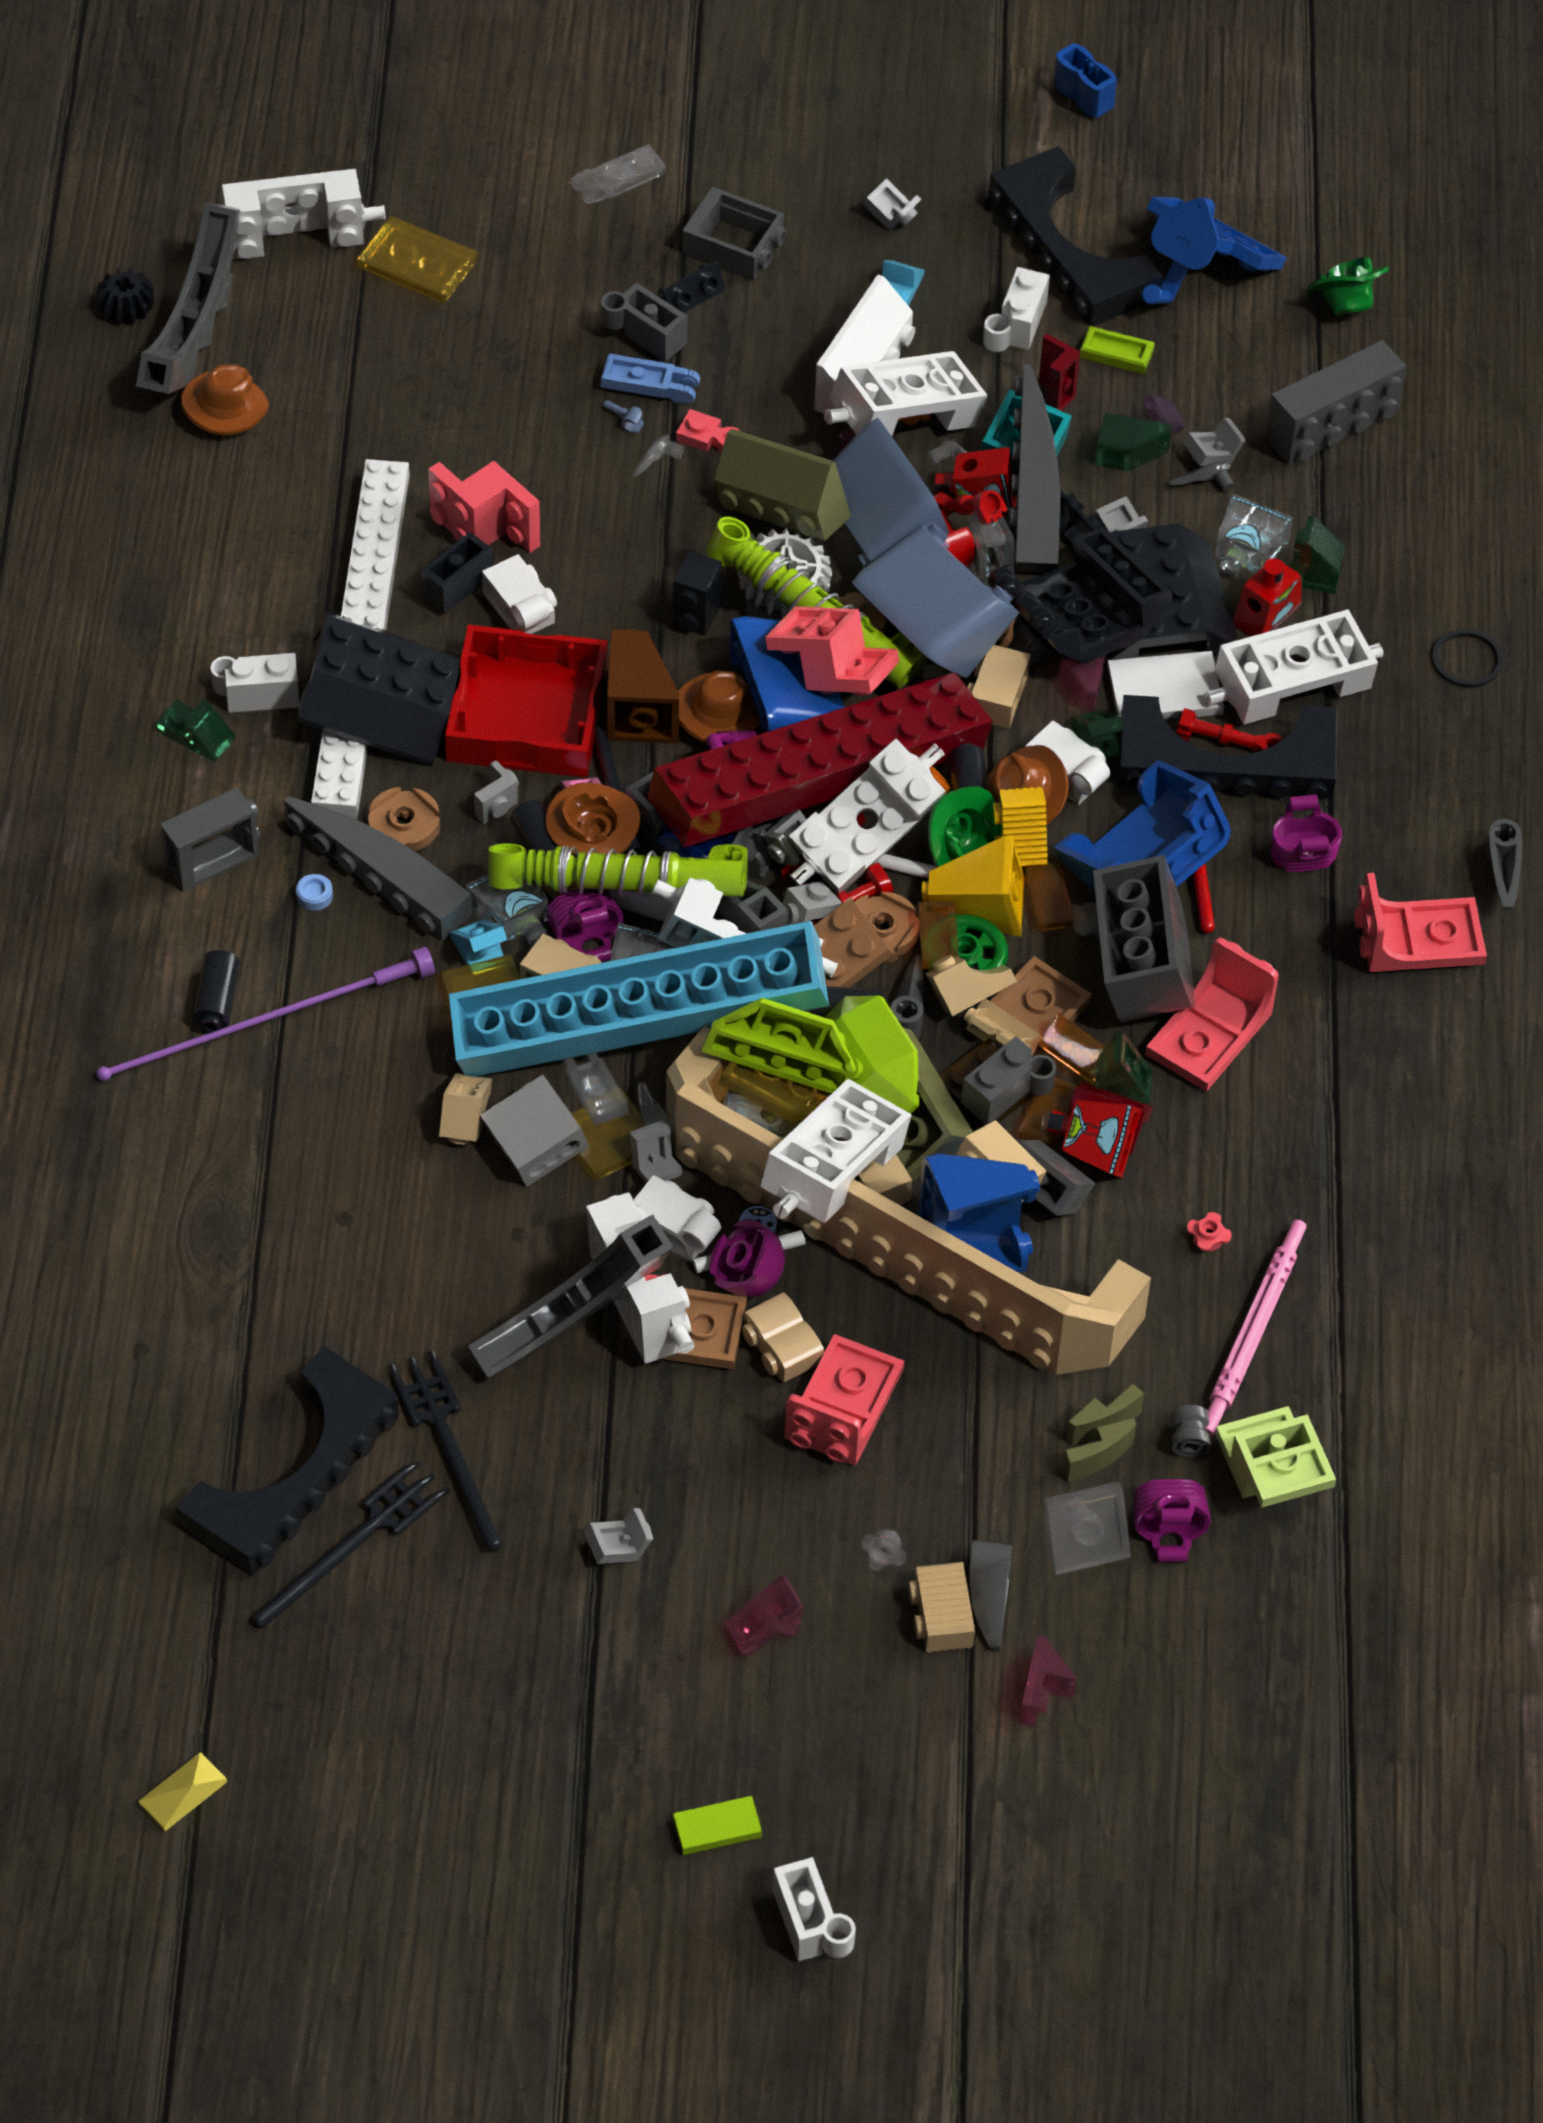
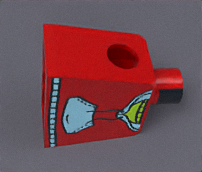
(980, 472)
(1272, 589)
(1097, 1133)

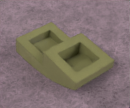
(1084, 1425)
(1109, 1445)

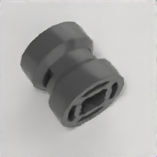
(1190, 1431)

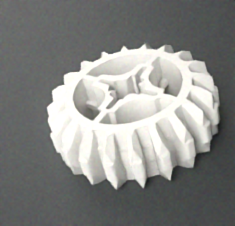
(805, 558)

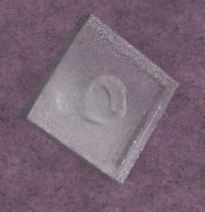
(1087, 1528)

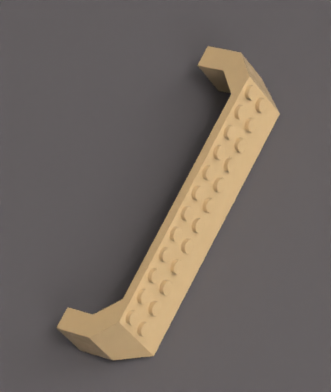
(1039, 1322)

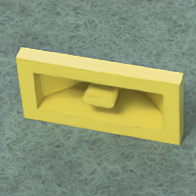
(182, 1791)

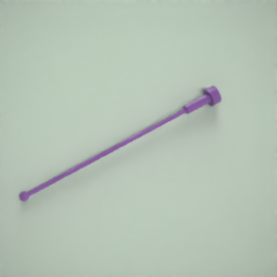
(420, 963)

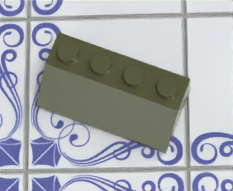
(781, 485)
(935, 1123)

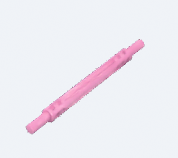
(1254, 1325)

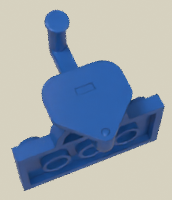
(1191, 238)

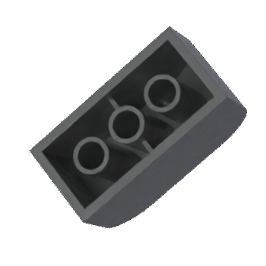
(1143, 939)

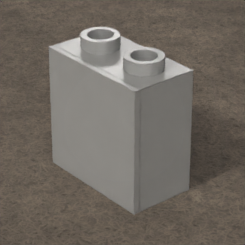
(534, 1130)

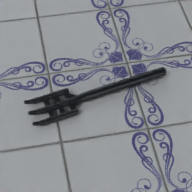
(437, 1417)
(379, 1519)

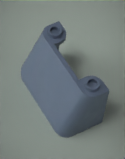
(883, 492)
(937, 600)

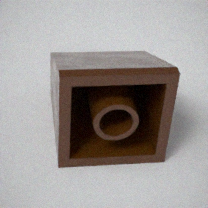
(640, 691)

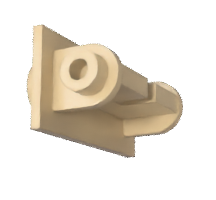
(1000, 1026)

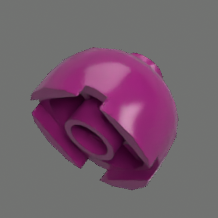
(748, 1260)

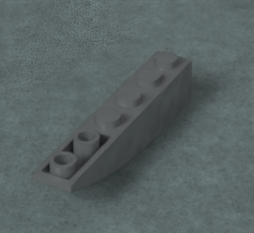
(1036, 482)
(384, 867)

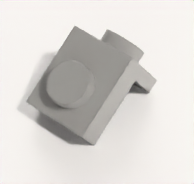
(891, 205)
(1215, 446)
(1120, 516)
(498, 796)
(778, 839)
(809, 902)
(653, 1152)
(619, 1539)

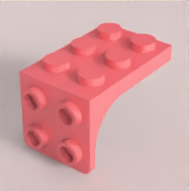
(1417, 931)
(1228, 1011)
(842, 1400)

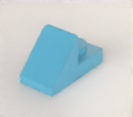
(902, 278)
(479, 941)

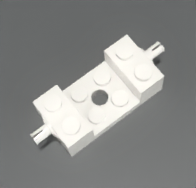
(323, 201)
(905, 389)
(1261, 672)
(895, 789)
(692, 914)
(831, 1148)
(649, 1308)

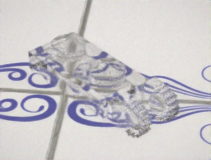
(619, 174)
(596, 1088)

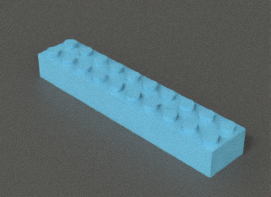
(634, 999)

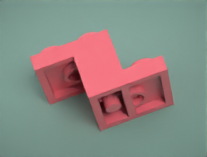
(485, 505)
(832, 650)

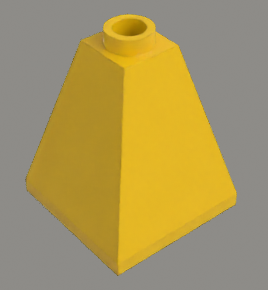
(983, 885)

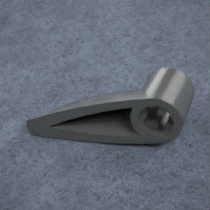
(1505, 853)
(910, 997)
(989, 1587)

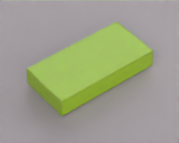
(1117, 350)
(717, 1825)

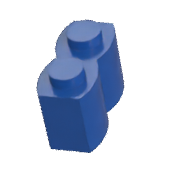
(1084, 80)

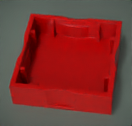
(527, 701)

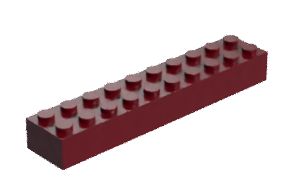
(810, 759)

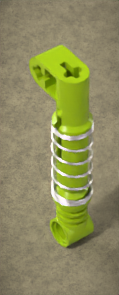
(768, 571)
(512, 866)

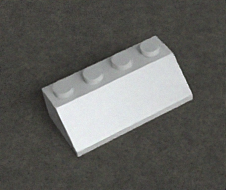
(870, 334)

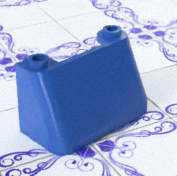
(774, 677)
(1175, 820)
(979, 1203)

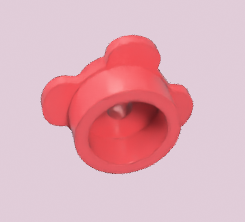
(1209, 1241)

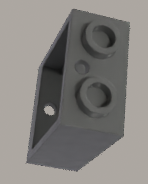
(739, 212)
(198, 864)

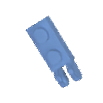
(650, 378)

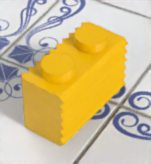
(1024, 816)

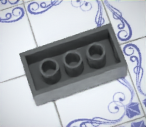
(1335, 402)

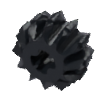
(125, 296)

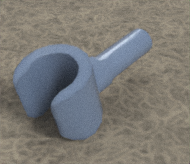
(631, 418)

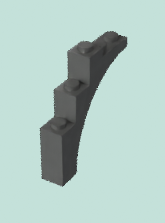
(173, 355)
(566, 1308)

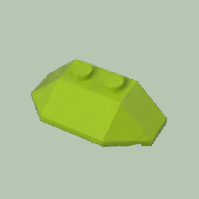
(782, 1044)
(879, 1048)

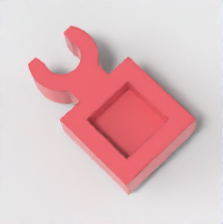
(702, 431)

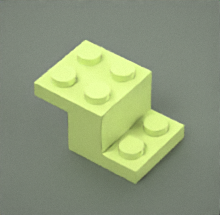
(1275, 1456)

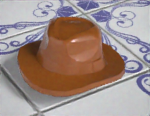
(224, 400)
(716, 704)
(1032, 768)
(592, 817)

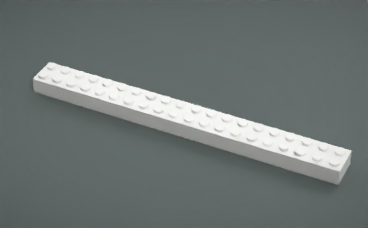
(365, 601)

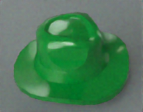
(1348, 286)
(961, 823)

